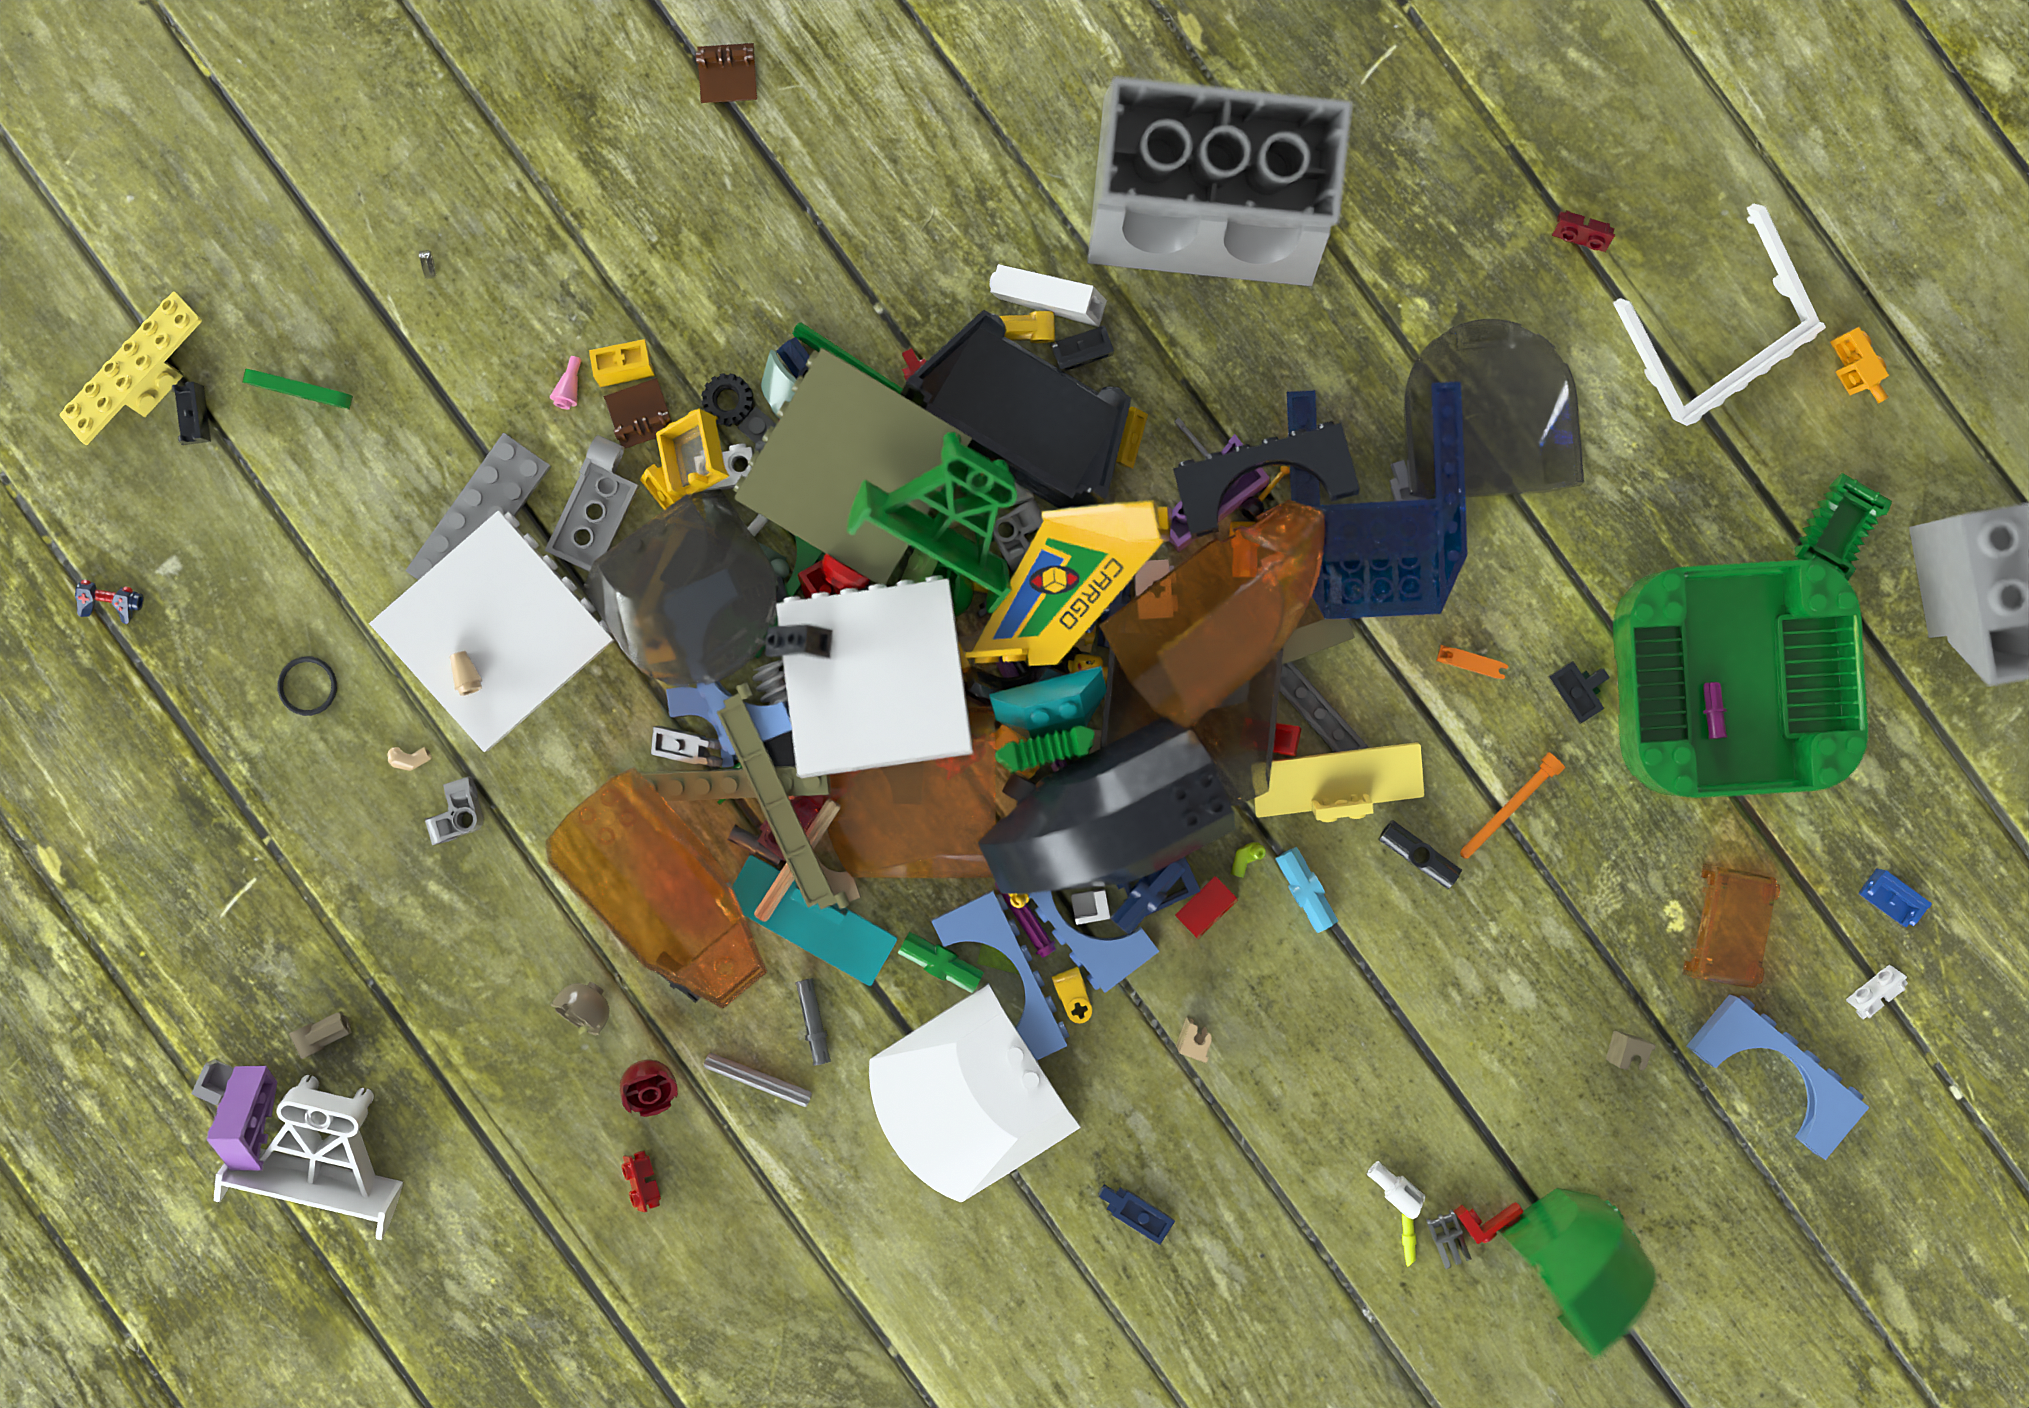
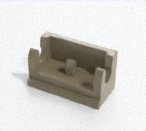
(1625, 1047)

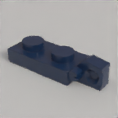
(1137, 1213)

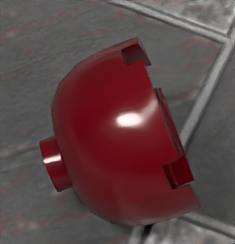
(648, 1088)

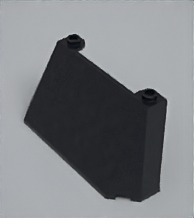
(1026, 412)

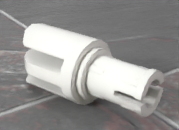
(1398, 1190)

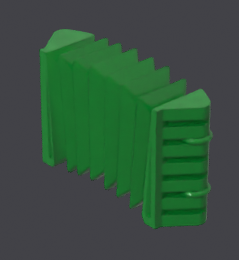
(1841, 524)
(1046, 750)

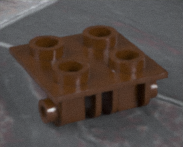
(727, 73)
(638, 413)

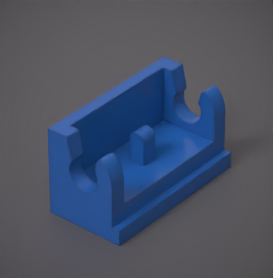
(1894, 898)

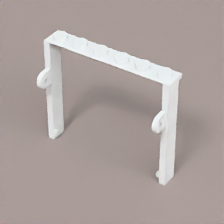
(1786, 283)

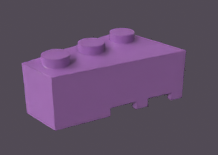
(242, 1118)

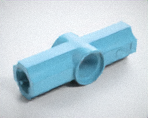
(1306, 889)

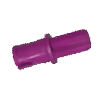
(1714, 710)

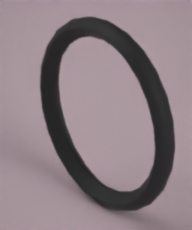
(325, 666)

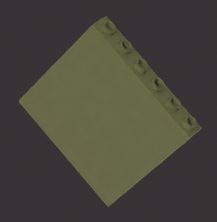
(826, 445)

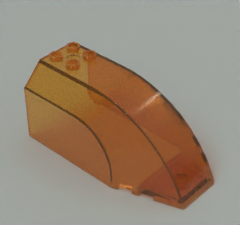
(1219, 613)
(656, 888)

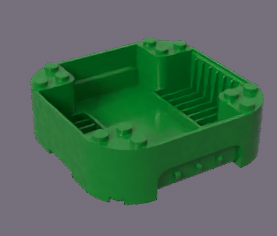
(1787, 667)

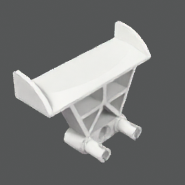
(312, 1181)

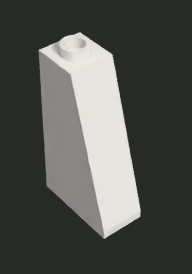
(1048, 293)

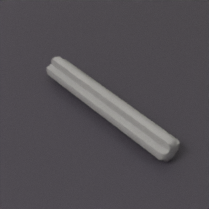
(757, 1079)

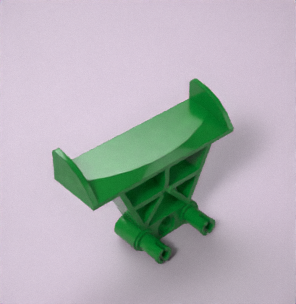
(934, 536)

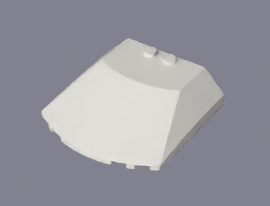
(966, 1098)

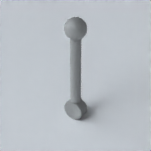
(1181, 425)

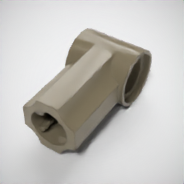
(315, 1036)

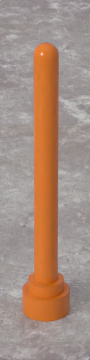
(1549, 767)

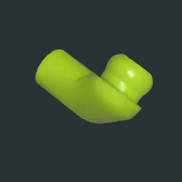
(1246, 855)

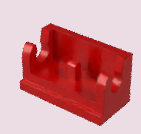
(1206, 907)

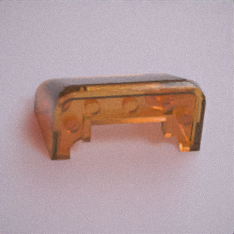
(1733, 927)

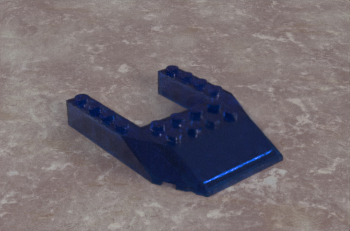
(1391, 553)

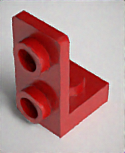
(1489, 1229)

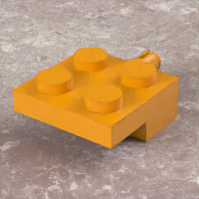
(1861, 364)

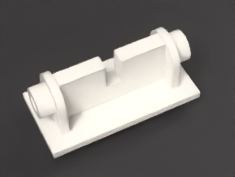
(1885, 984)

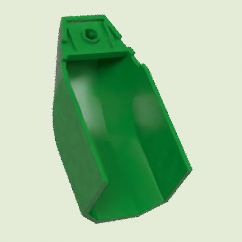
(1587, 1265)

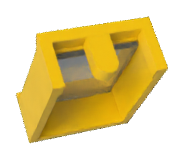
(691, 454)

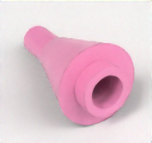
(567, 388)

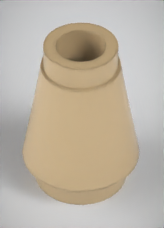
(464, 673)

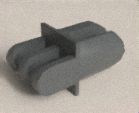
(1447, 1236)

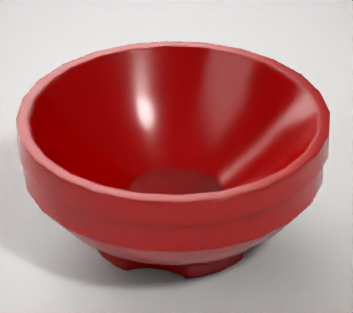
(842, 575)

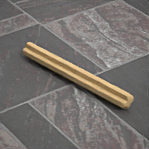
(786, 877)

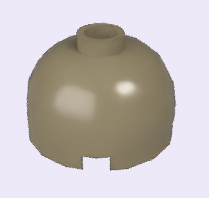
(583, 1006)

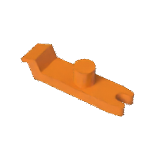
(1471, 662)

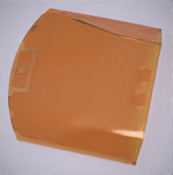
(919, 814)

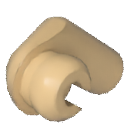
(405, 761)

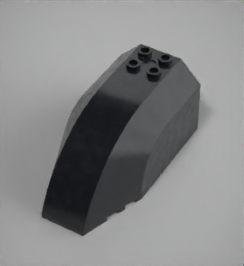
(1112, 815)

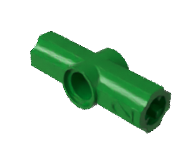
(941, 962)

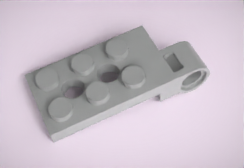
(595, 486)

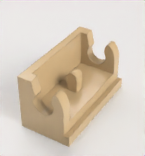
(1192, 1043)

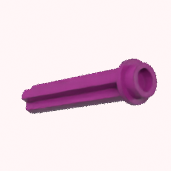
(1031, 927)

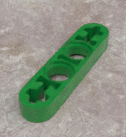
(297, 389)

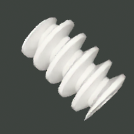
(772, 683)

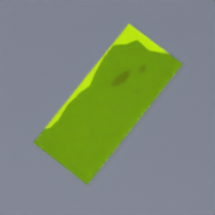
(996, 959)

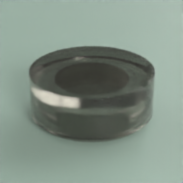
(427, 264)

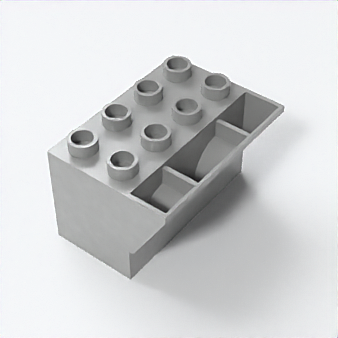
(1217, 181)
(1978, 588)

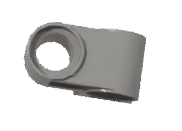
(1023, 521)
(461, 798)

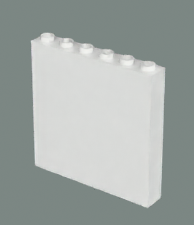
(509, 616)
(889, 683)

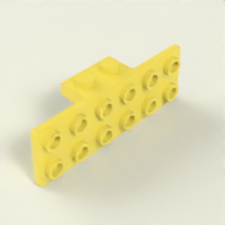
(136, 373)
(1343, 782)

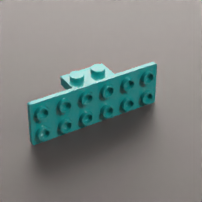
(828, 933)

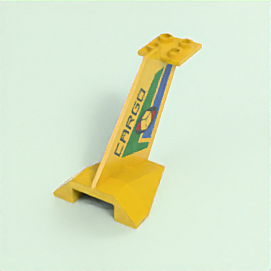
(1070, 579)

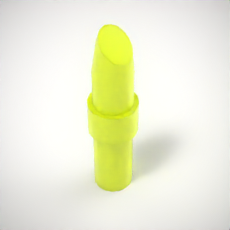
(1409, 1240)

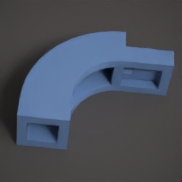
(688, 701)

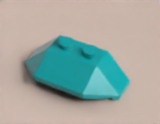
(1051, 703)

